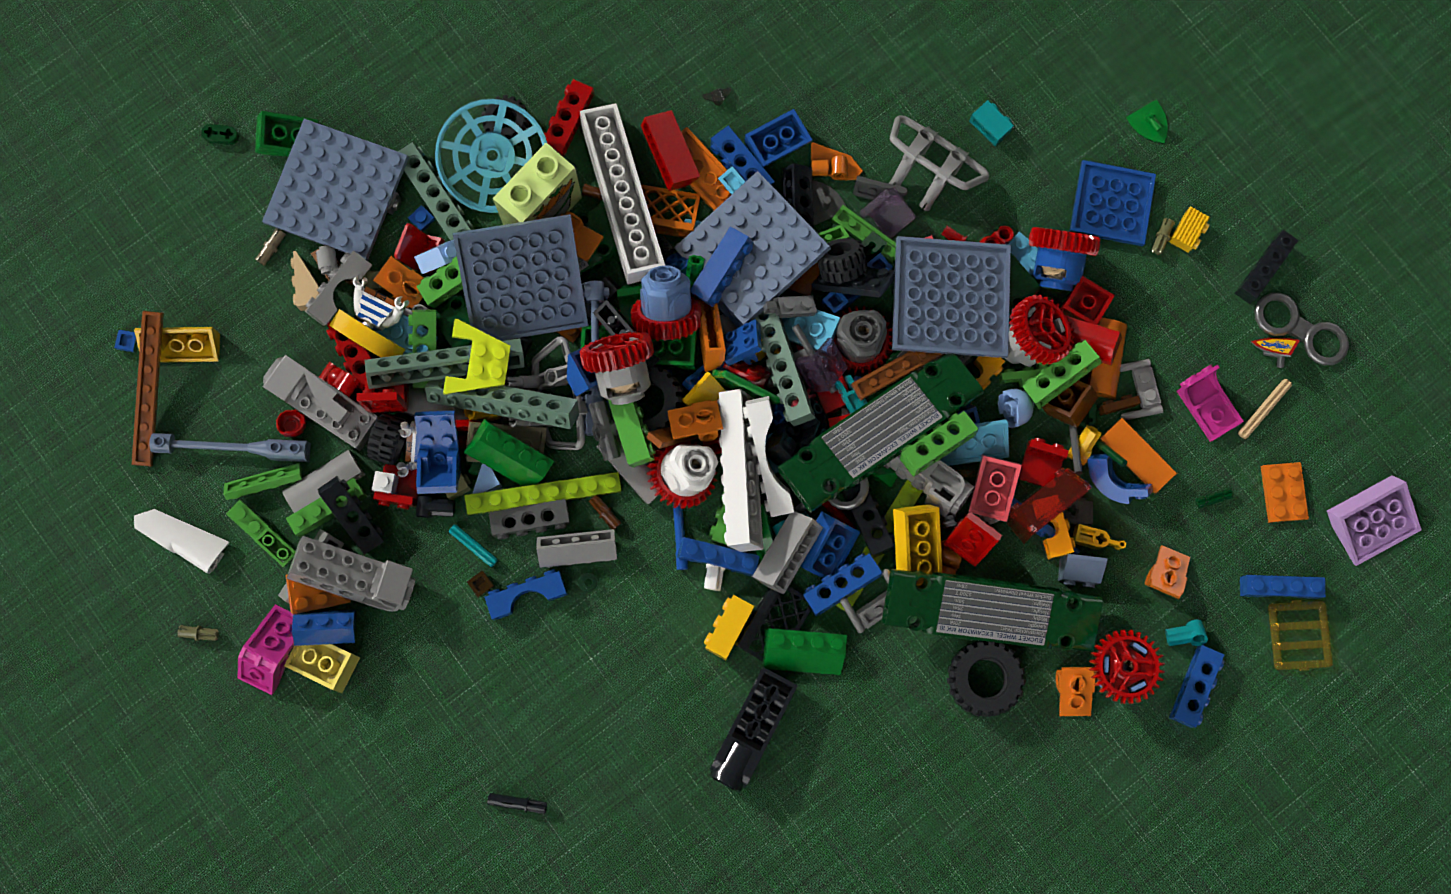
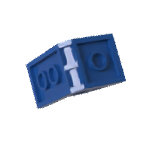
(438, 452)

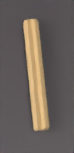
(1265, 408)

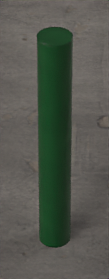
(1111, 453)

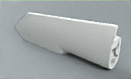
(189, 542)

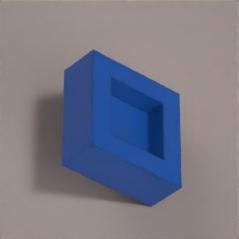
(421, 218)
(126, 341)

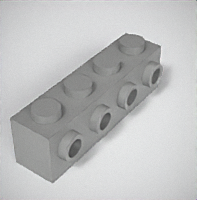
(576, 548)

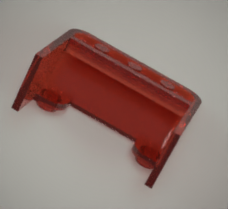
(1047, 503)

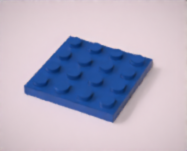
(1112, 203)

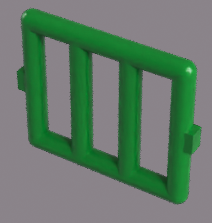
(735, 382)

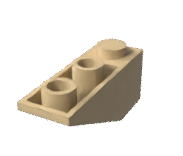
(303, 281)

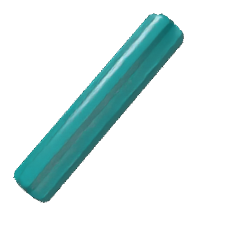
(472, 545)

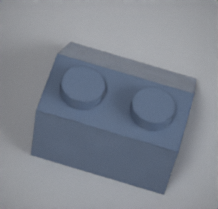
(1081, 570)

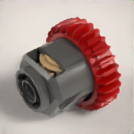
(861, 339)

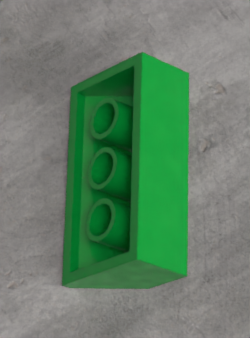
(508, 455)
(804, 651)

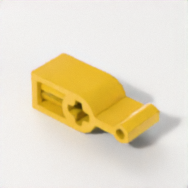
(1087, 535)

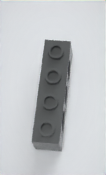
(499, 518)

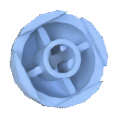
(1015, 407)

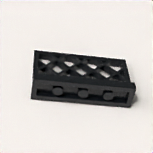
(760, 614)

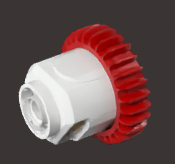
(683, 473)

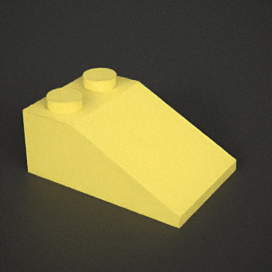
(323, 664)

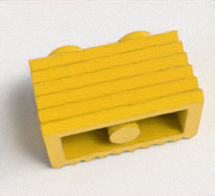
(1189, 229)

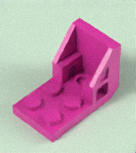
(267, 651)

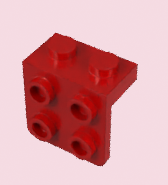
(414, 243)
(753, 373)
(1041, 461)
(406, 491)

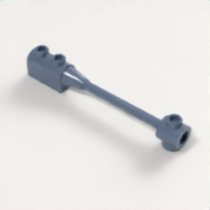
(593, 293)
(272, 448)

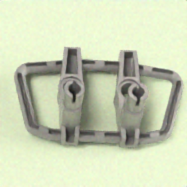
(945, 173)
(550, 379)

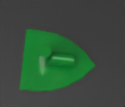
(1150, 122)

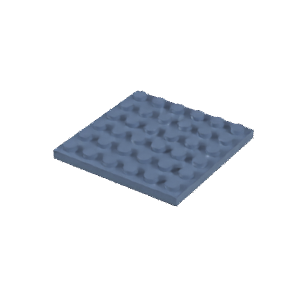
(335, 189)
(781, 248)
(522, 278)
(951, 297)

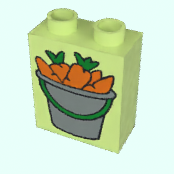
(539, 189)

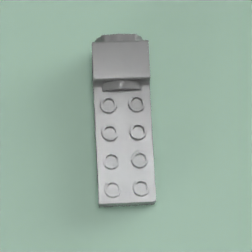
(289, 383)
(939, 482)
(352, 575)

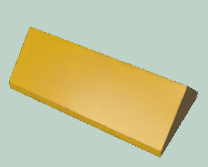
(188, 344)

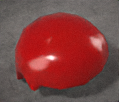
(291, 423)

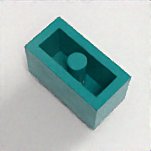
(991, 123)

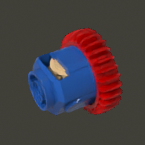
(1061, 256)

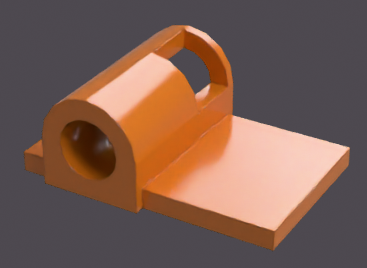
(585, 238)
(400, 282)
(688, 422)
(1170, 568)
(1075, 690)

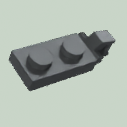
(791, 306)

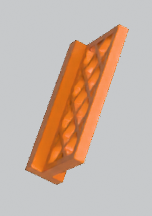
(672, 227)

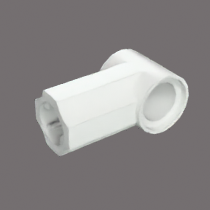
(713, 577)

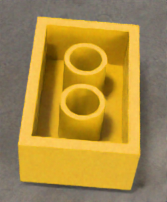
(728, 626)

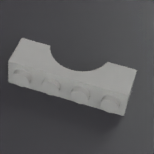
(323, 306)

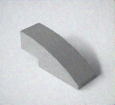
(327, 398)

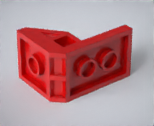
(385, 398)
(972, 538)

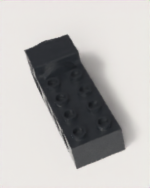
(752, 730)

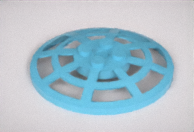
(480, 147)

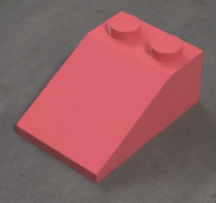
(994, 487)

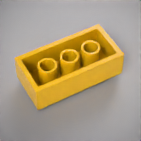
(918, 539)

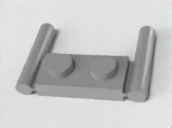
(1145, 388)
(868, 614)

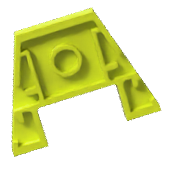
(486, 363)

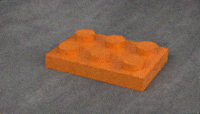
(1284, 492)
(307, 598)

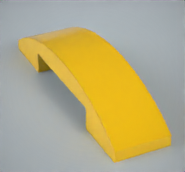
(365, 336)

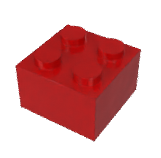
(1087, 302)

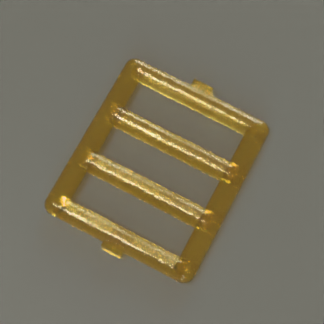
(1277, 646)

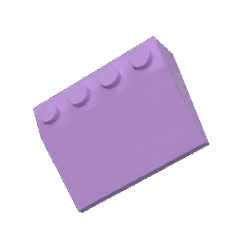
(1375, 519)

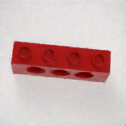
(573, 91)
(344, 349)

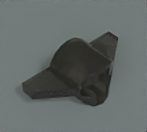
(717, 96)

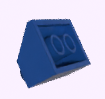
(777, 138)
(577, 376)
(830, 546)
(324, 627)

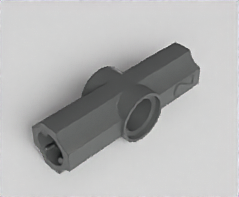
(604, 430)

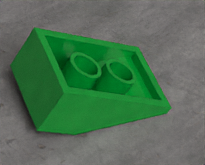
(277, 133)

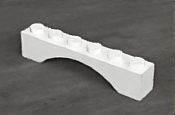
(778, 495)

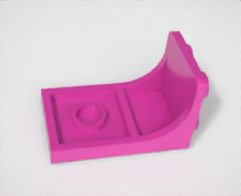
(1209, 403)

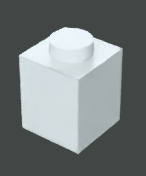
(385, 482)

